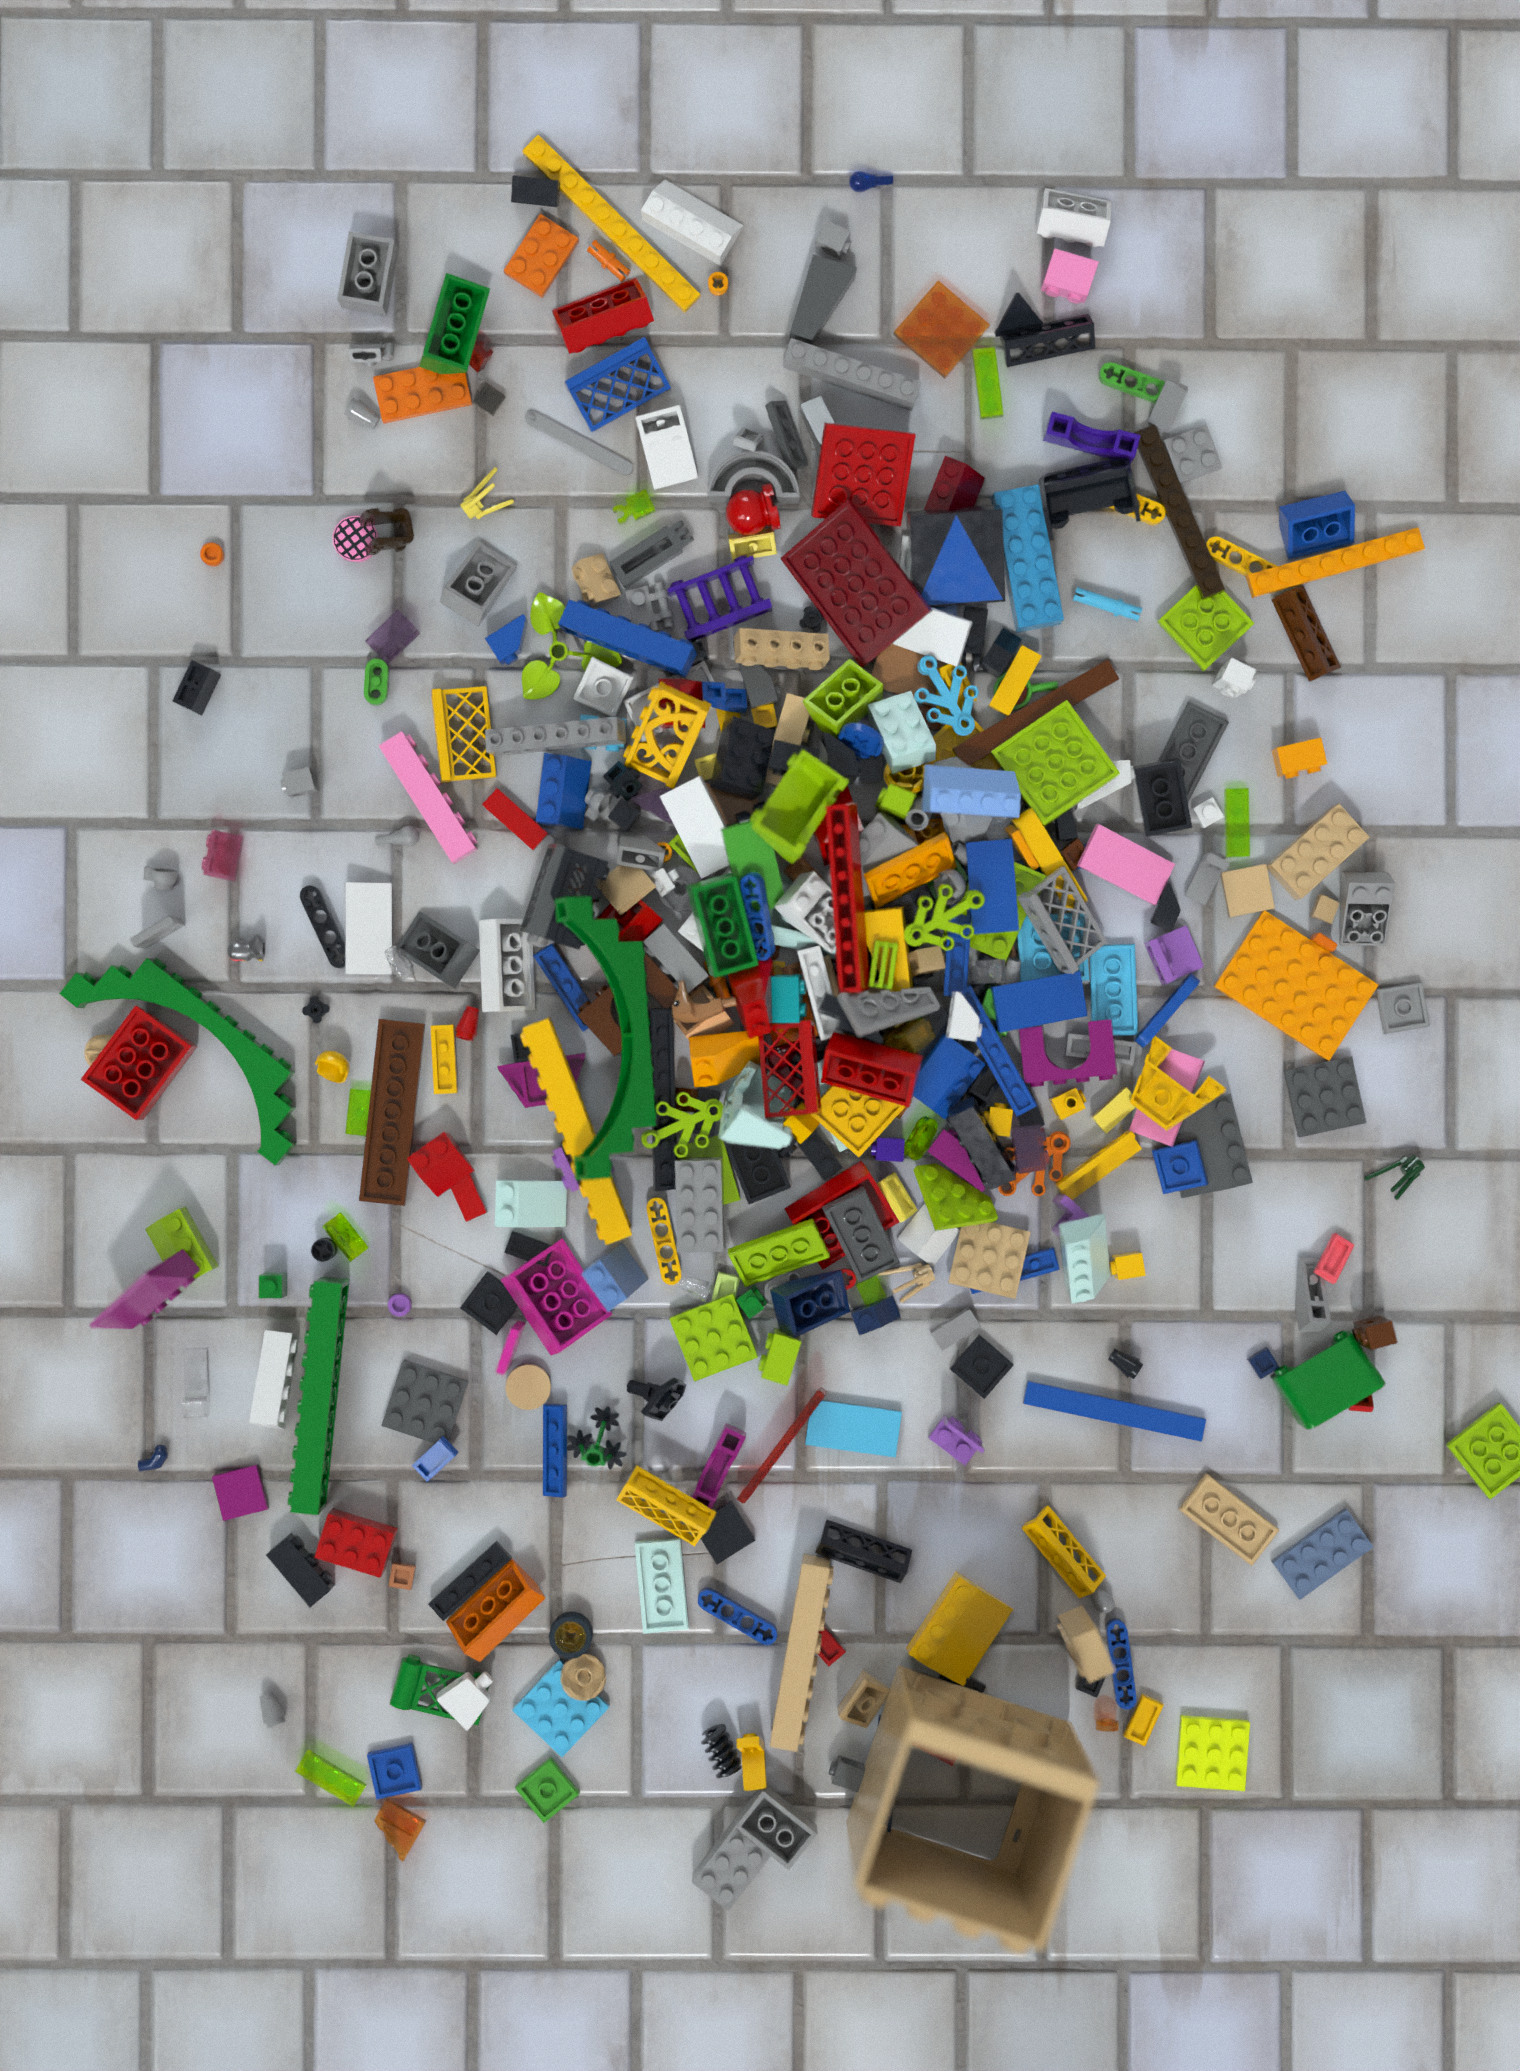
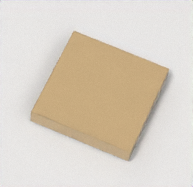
(626, 887)
(1247, 890)

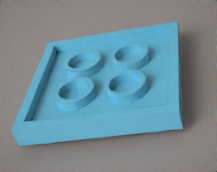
(1034, 956)
(555, 1714)

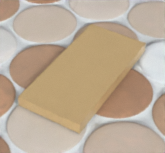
(1229, 1519)

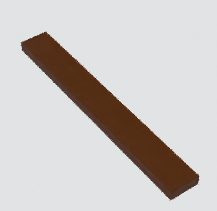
(1073, 691)

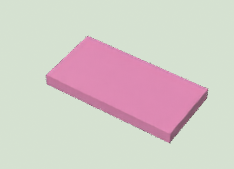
(1125, 864)
(1186, 1072)

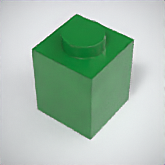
(272, 1285)

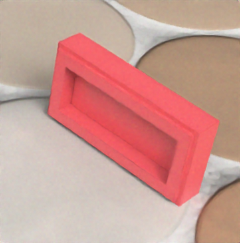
(1334, 1258)

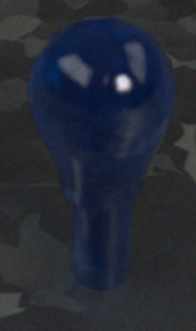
(862, 181)

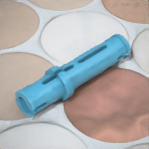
(1108, 604)

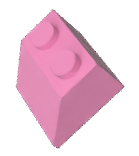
(1069, 276)

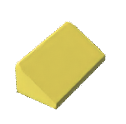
(757, 545)
(1114, 1110)

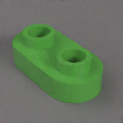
(376, 682)

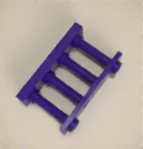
(716, 621)

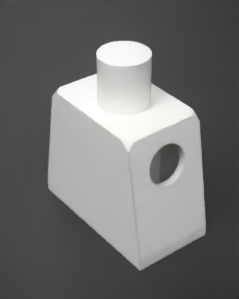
(466, 1697)

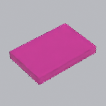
(510, 1347)

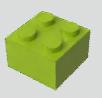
(780, 1357)

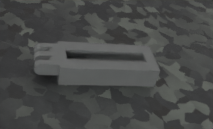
(642, 558)

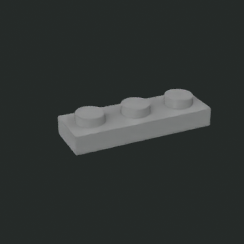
(1079, 1047)

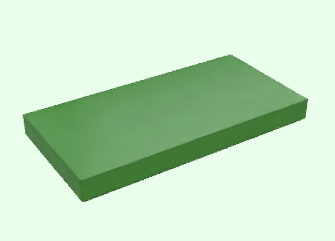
(751, 853)

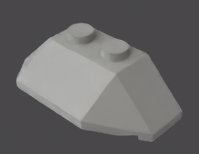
(963, 827)

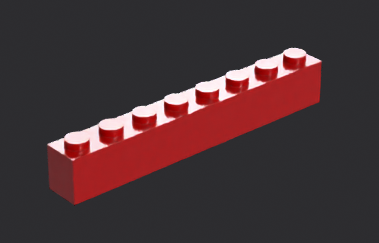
(847, 898)

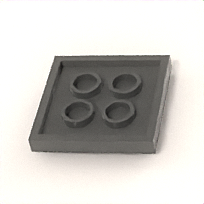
(1324, 1096)
(424, 1402)

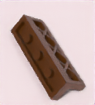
(1303, 633)

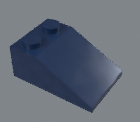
(809, 1302)

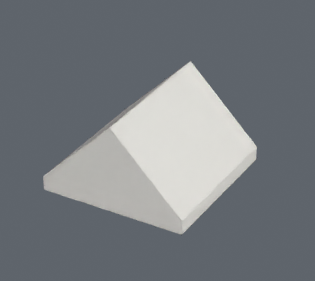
(924, 1240)

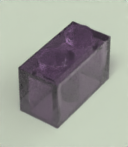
(1028, 1148)

